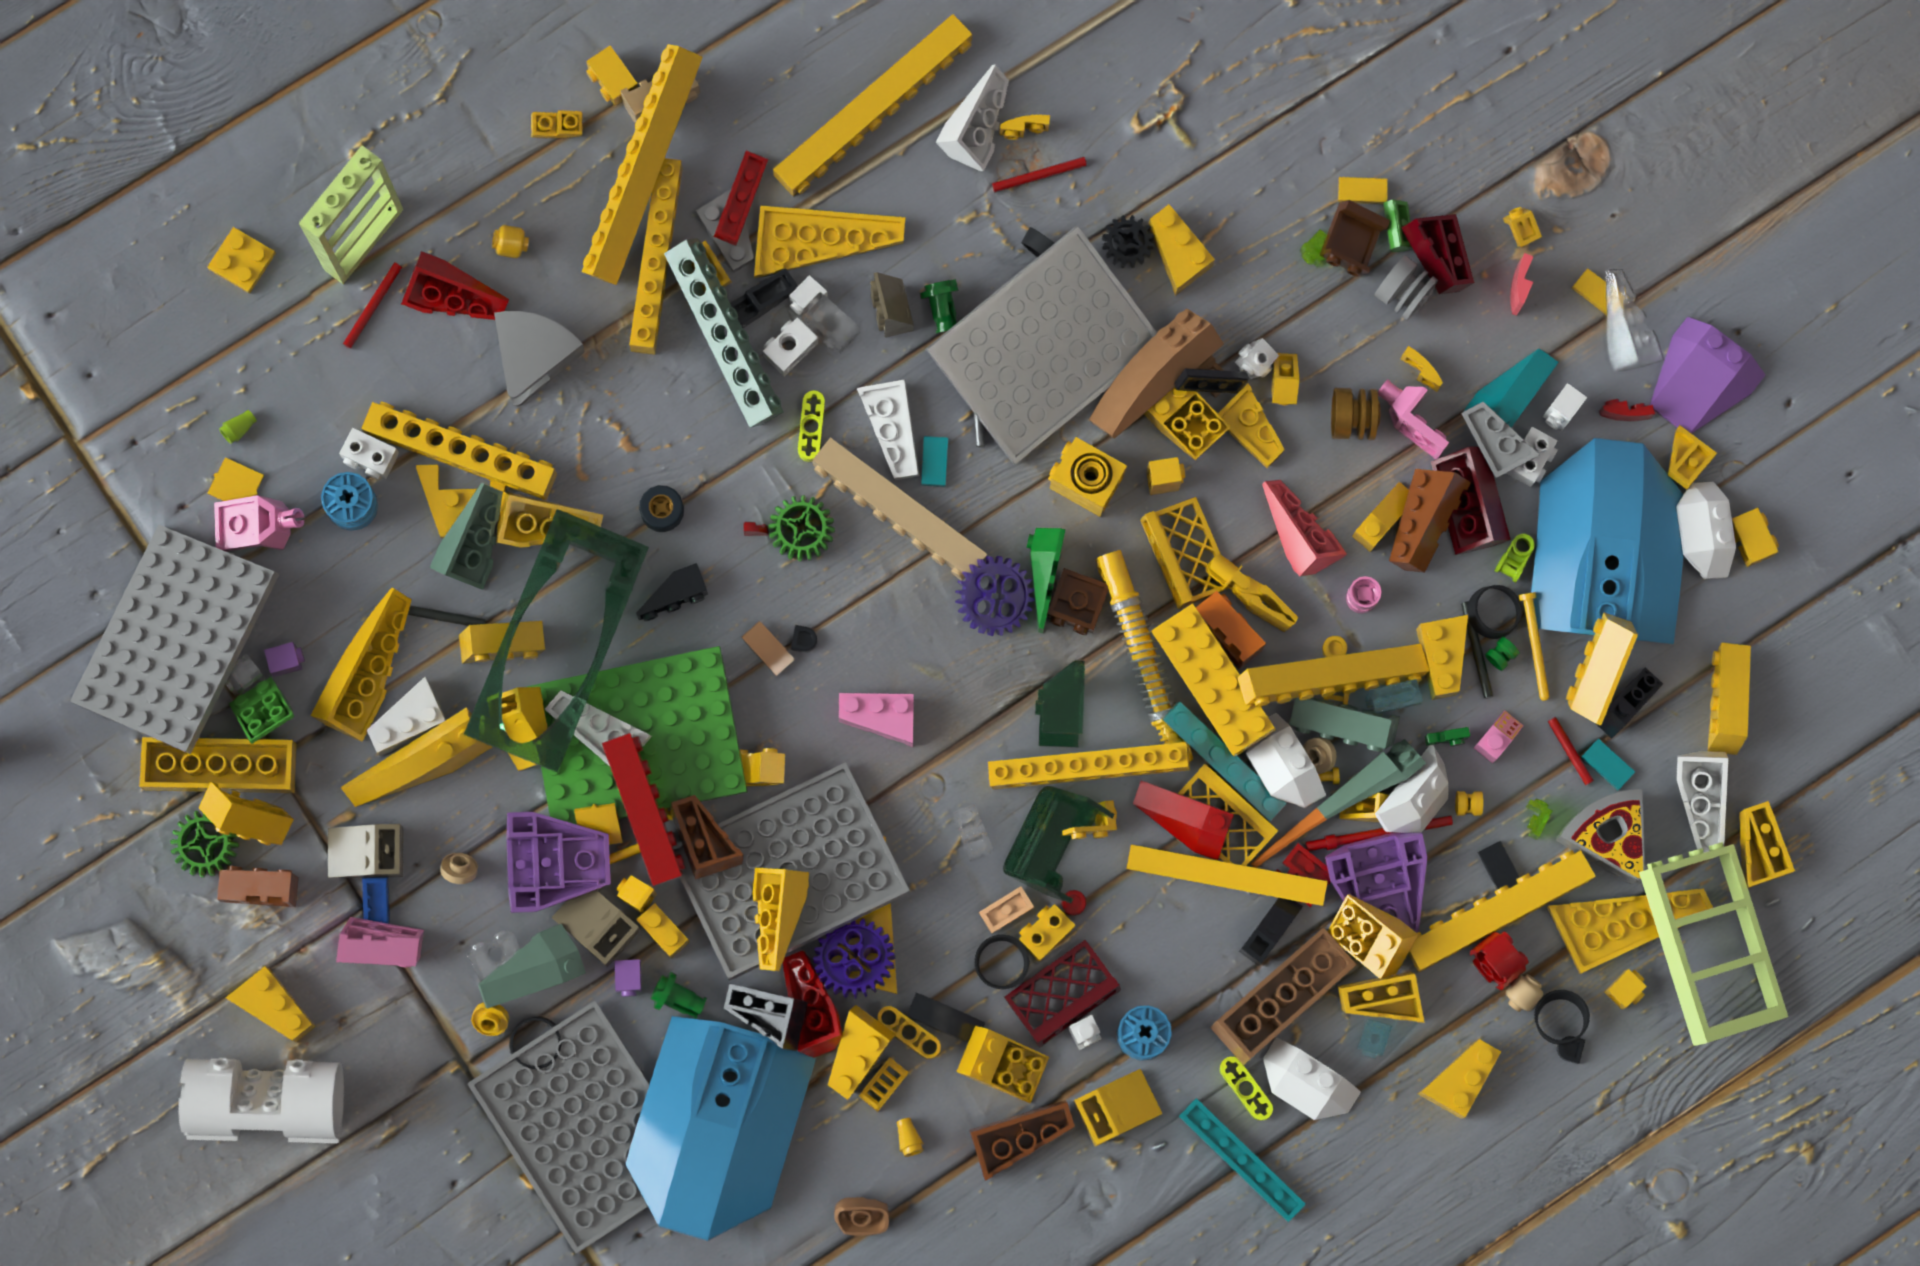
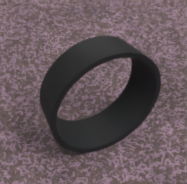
(1036, 242)
(1476, 622)
(1002, 937)
(1563, 995)
(551, 1023)

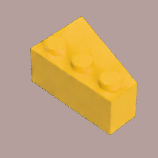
(1179, 248)
(1444, 652)
(1463, 1079)

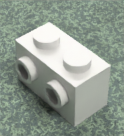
(368, 454)
(1533, 469)

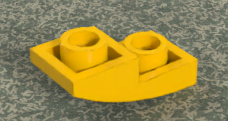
(556, 125)
(1014, 128)

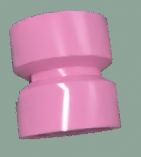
(1363, 594)

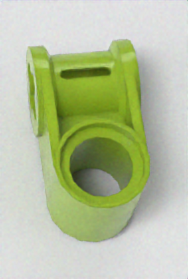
(1513, 561)

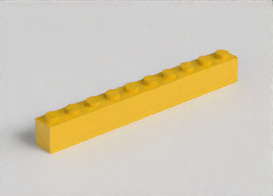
(873, 105)
(641, 164)

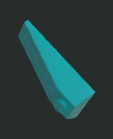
(1516, 387)

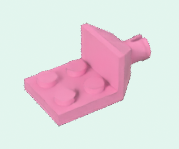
(1413, 427)
(254, 523)

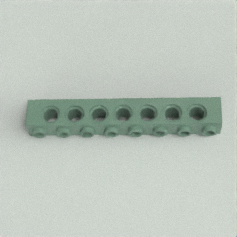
(713, 325)

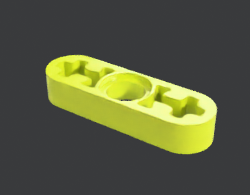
(806, 407)
(1252, 1107)

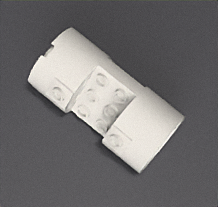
(224, 1099)

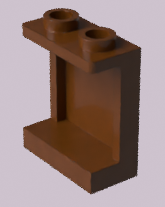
(1353, 237)

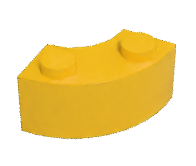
(763, 767)

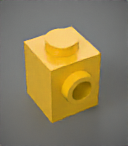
(1626, 989)

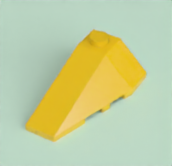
(527, 519)
(780, 903)

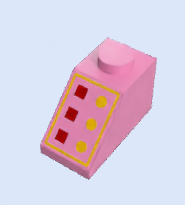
(1498, 737)

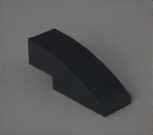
(764, 297)
(943, 1017)

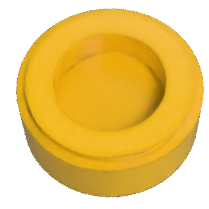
(1334, 646)

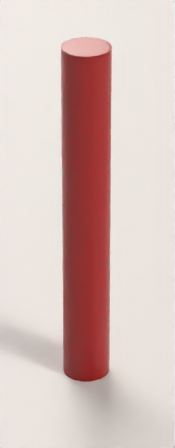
(1570, 751)

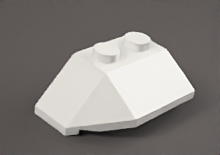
(1706, 530)
(1286, 766)
(1417, 798)
(1307, 1082)

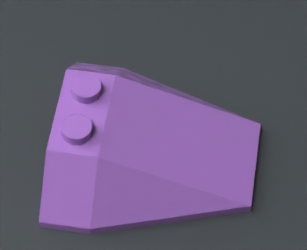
(1703, 376)
(552, 861)
(1383, 873)

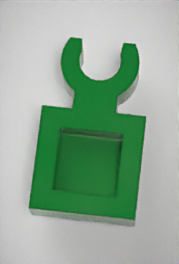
(1454, 737)

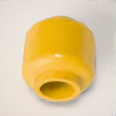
(510, 241)

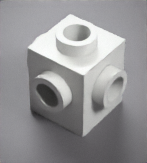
(1256, 359)

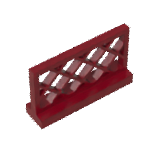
(1078, 1007)

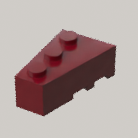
(1441, 251)

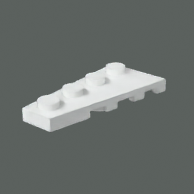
(891, 419)
(595, 725)

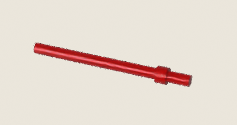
(1331, 841)

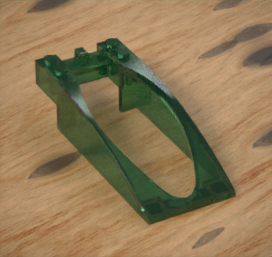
(628, 555)

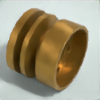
(1354, 413)

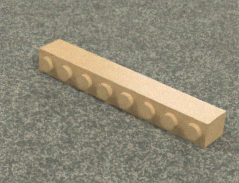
(897, 508)

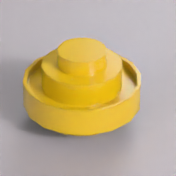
(490, 1020)

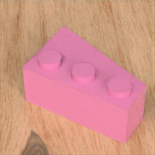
(879, 713)
(379, 943)

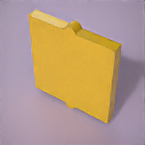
(235, 481)
(602, 819)

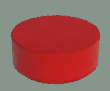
(1077, 905)

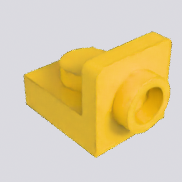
(1523, 226)

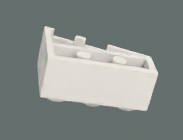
(407, 719)

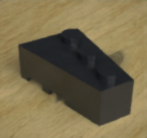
(769, 1013)

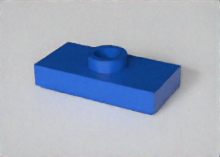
(376, 899)

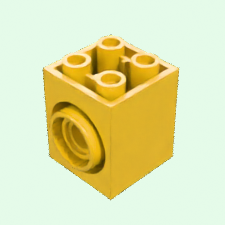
(1084, 460)

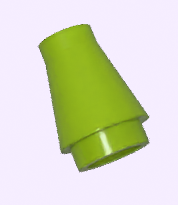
(236, 427)

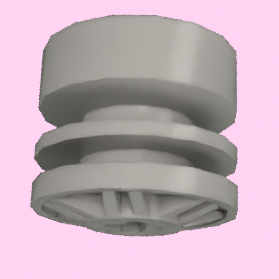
(1406, 287)

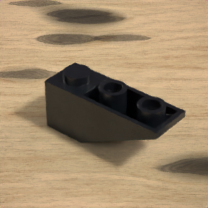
(679, 588)
(1629, 702)
(1270, 930)

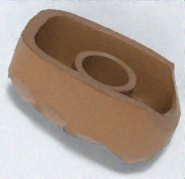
(861, 1216)

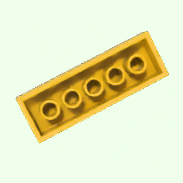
(1212, 679)
(230, 763)

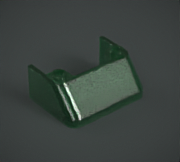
(1062, 707)
(1041, 841)

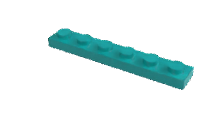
(1222, 761)
(1242, 1160)

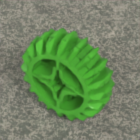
(791, 524)
(193, 846)

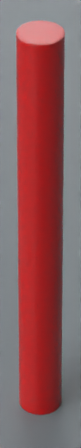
(1039, 174)
(372, 305)

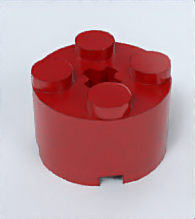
(1499, 959)

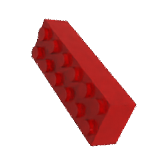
(643, 809)

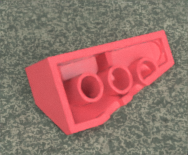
(1302, 539)

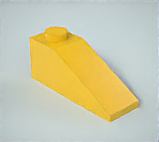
(1382, 518)

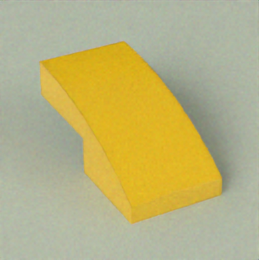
(1428, 375)

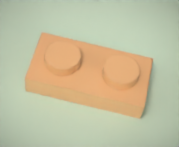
(1006, 910)

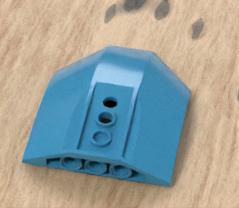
(1601, 505)
(710, 1163)

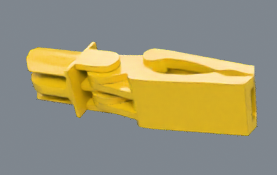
(1252, 593)

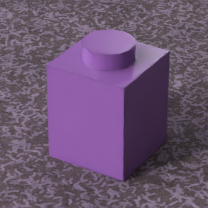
(284, 659)
(628, 977)

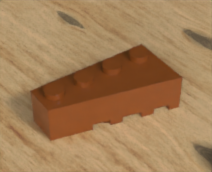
(1425, 517)
(1015, 1137)

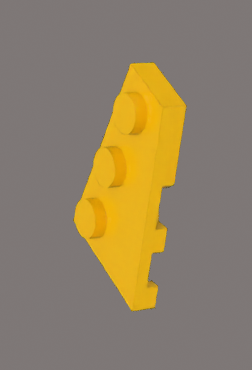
(1251, 427)

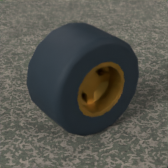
(654, 511)

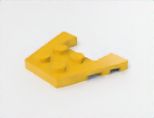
(447, 503)

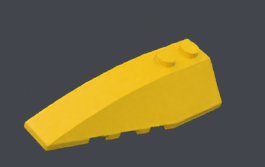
(362, 672)
(422, 760)

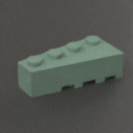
(1344, 722)

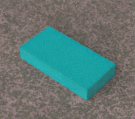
(934, 461)
(1608, 764)

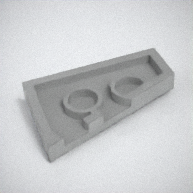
(735, 256)
(1497, 440)

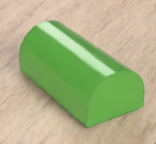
(1399, 216)

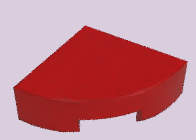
(752, 529)

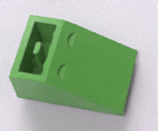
(261, 709)

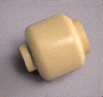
(1524, 993)

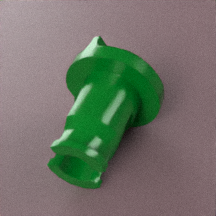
(942, 303)
(676, 996)

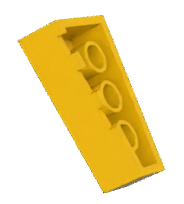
(1729, 698)

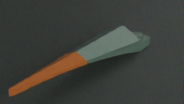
(1376, 776)

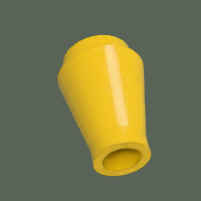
(909, 1139)

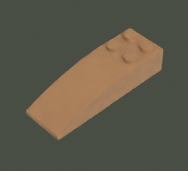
(1153, 371)
(1283, 996)

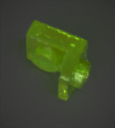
(1312, 249)
(1538, 822)

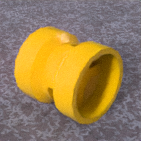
(1469, 803)

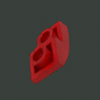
(1620, 411)

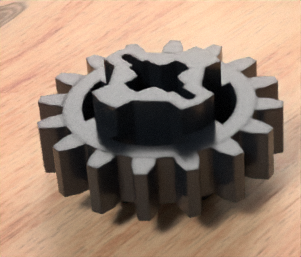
(1135, 247)

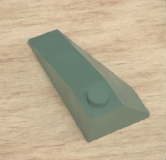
(540, 964)

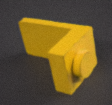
(1102, 826)

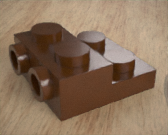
(1077, 602)

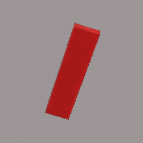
(740, 198)

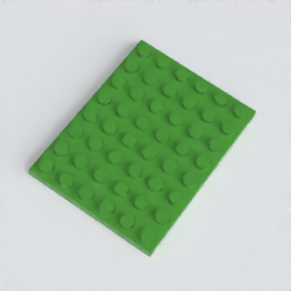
(691, 724)

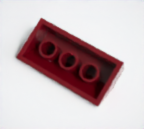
(1480, 516)

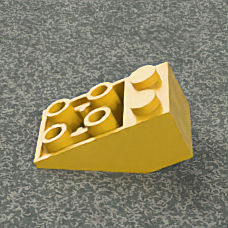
(1187, 421)
(523, 718)
(1372, 936)
(1002, 1064)
(1117, 1107)

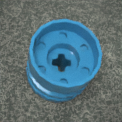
(363, 502)
(1144, 1047)

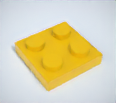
(241, 260)

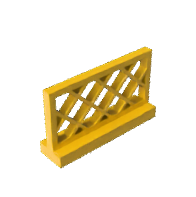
(1166, 554)
(1239, 805)

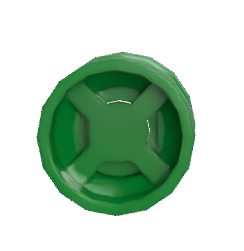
(1502, 654)

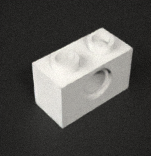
(786, 360)
(1564, 407)

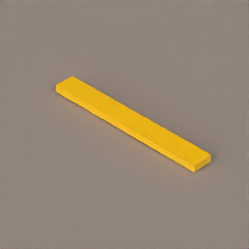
(1227, 875)

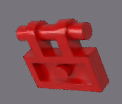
(1305, 864)

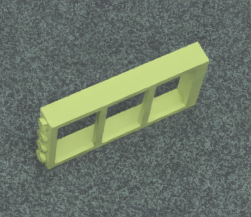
(336, 199)
(1677, 958)

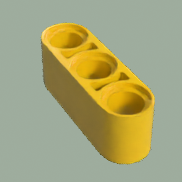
(921, 1034)

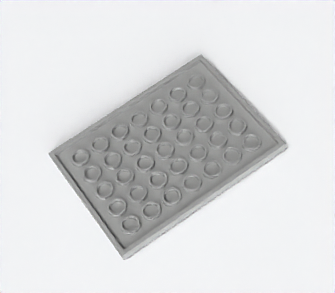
(1043, 345)
(174, 638)
(810, 829)
(572, 1122)

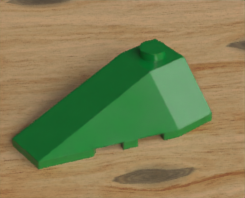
(1044, 560)

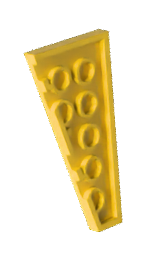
(808, 237)

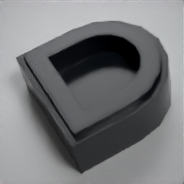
(803, 639)
(1571, 1052)

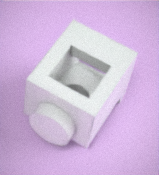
(806, 295)
(1085, 1032)

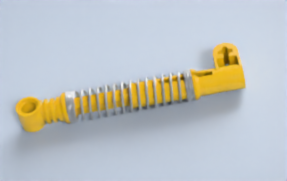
(1127, 604)

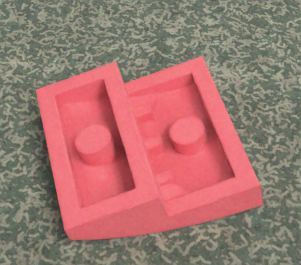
(1520, 286)

